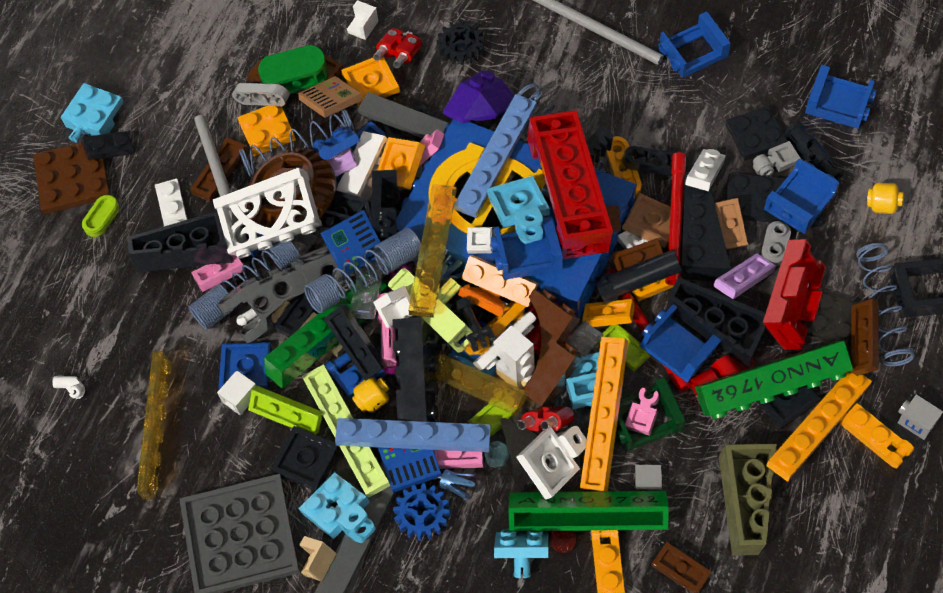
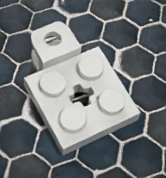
(560, 451)

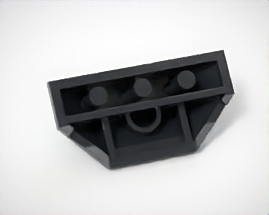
(341, 208)

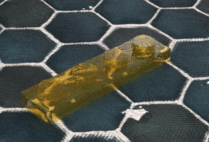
(480, 385)

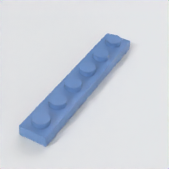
(495, 155)
(412, 435)

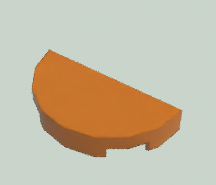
(484, 299)

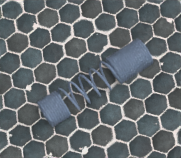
(389, 255)
(206, 309)

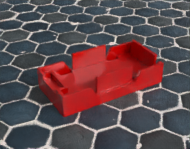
(794, 295)

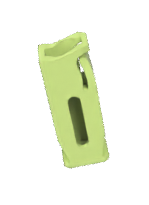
(444, 320)

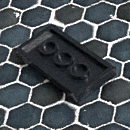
(752, 196)

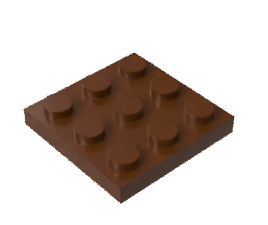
(68, 178)

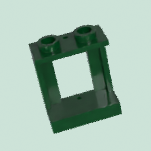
(670, 407)

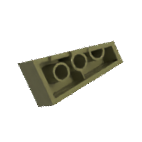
(747, 495)

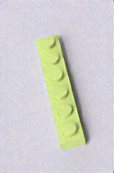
(333, 407)

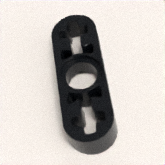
(647, 166)

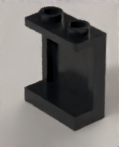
(384, 203)

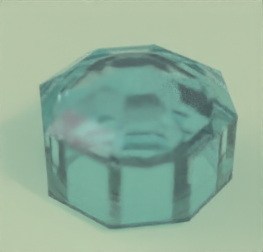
(497, 454)

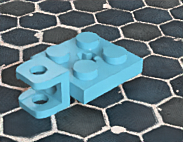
(525, 215)
(348, 514)

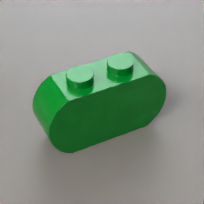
(294, 68)

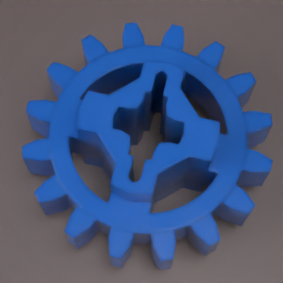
(431, 512)

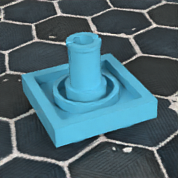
(521, 547)

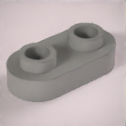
(776, 242)

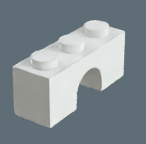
(516, 357)

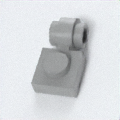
(781, 156)

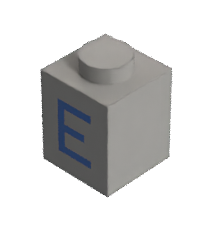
(919, 416)

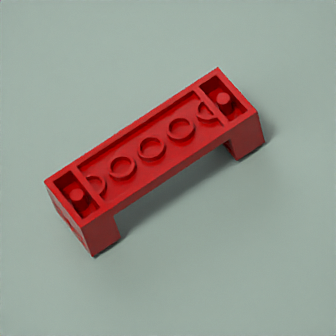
(571, 184)

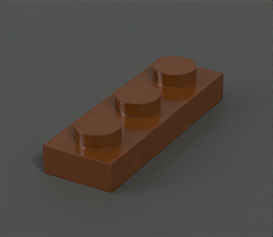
(229, 157)
(864, 337)

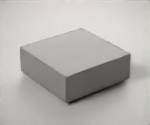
(648, 478)

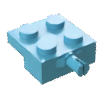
(91, 112)
(582, 381)

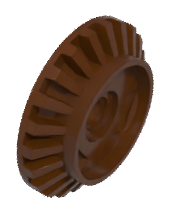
(321, 182)

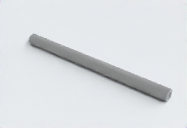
(602, 30)
(216, 167)

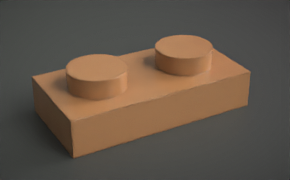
(731, 223)

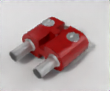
(399, 44)
(545, 418)

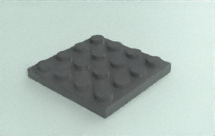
(239, 535)

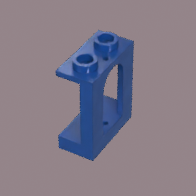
(705, 28)

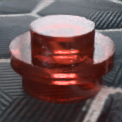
(563, 541)

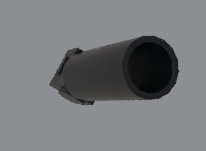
(637, 276)

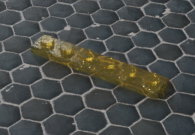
(432, 251)
(153, 433)

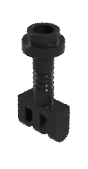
(465, 307)

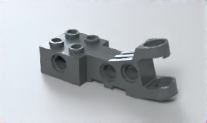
(303, 271)

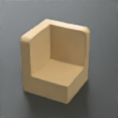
(319, 560)

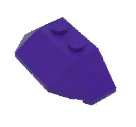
(479, 98)

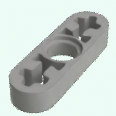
(260, 94)

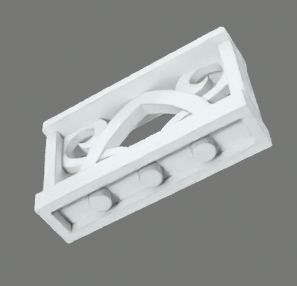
(268, 188)

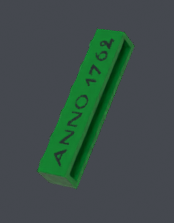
(305, 345)
(774, 378)
(589, 511)

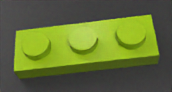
(284, 410)

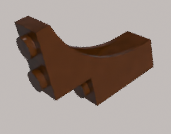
(556, 359)

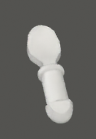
(249, 315)

